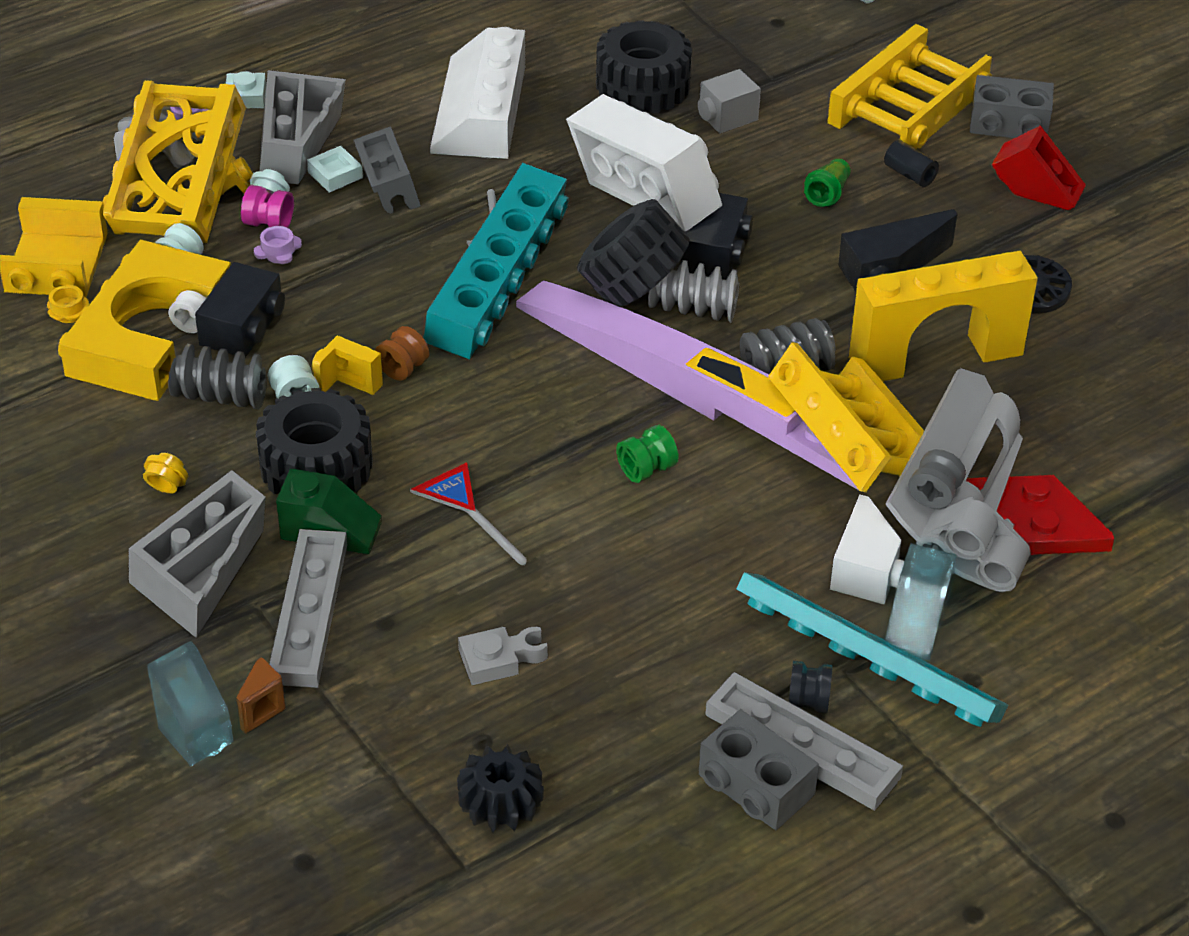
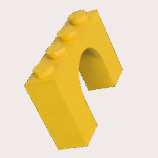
(896, 303)
(126, 360)

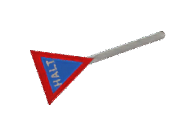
(455, 490)

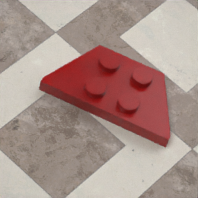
(1050, 516)

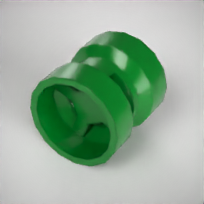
(650, 452)

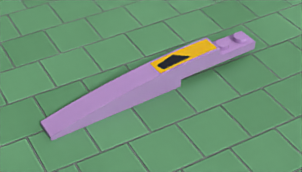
(679, 367)

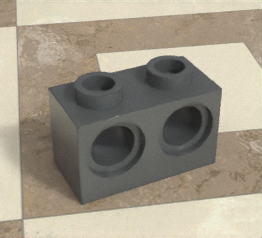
(1010, 106)
(758, 769)

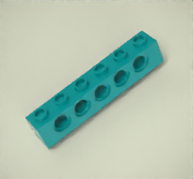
(496, 262)

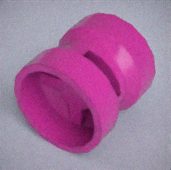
(266, 207)

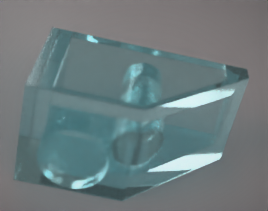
(921, 600)
(189, 704)

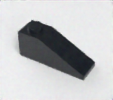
(896, 245)

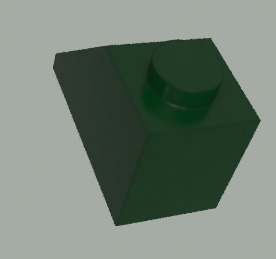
(325, 504)

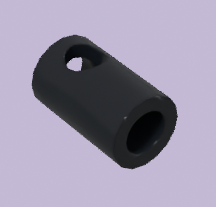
(911, 163)

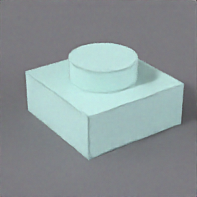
(250, 87)
(334, 168)

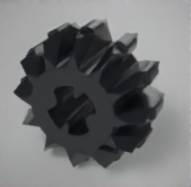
(500, 788)

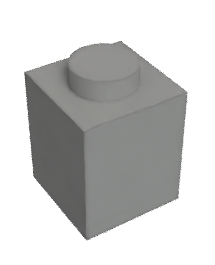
(729, 101)

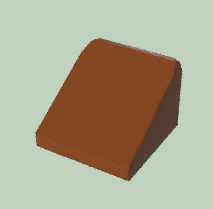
(260, 696)

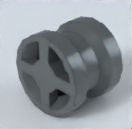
(937, 479)

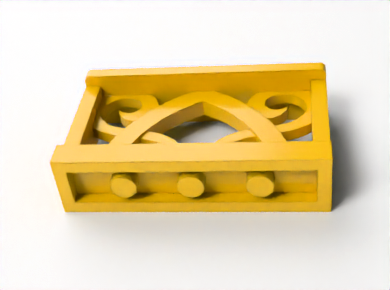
(149, 137)

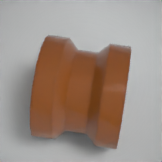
(402, 352)

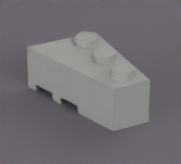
(297, 120)

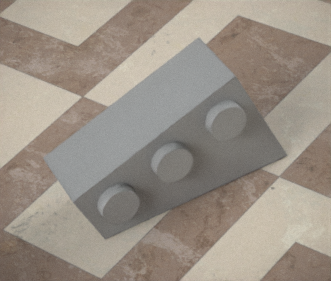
(198, 551)

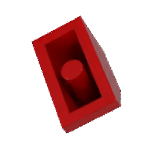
(1038, 170)

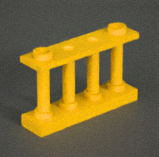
(895, 65)
(849, 415)

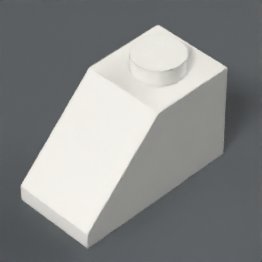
(867, 555)

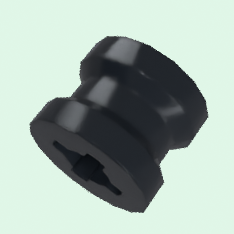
(811, 686)

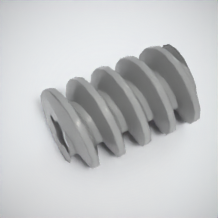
(697, 290)

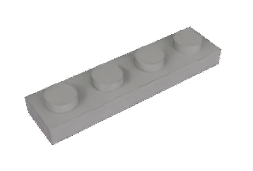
(308, 607)
(841, 759)

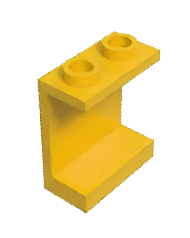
(57, 246)

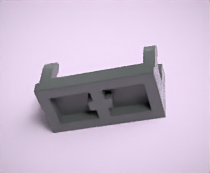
(386, 168)

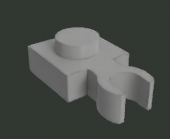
(496, 655)

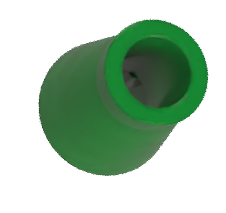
(825, 184)

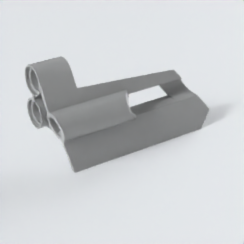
(969, 526)

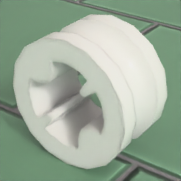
(183, 310)

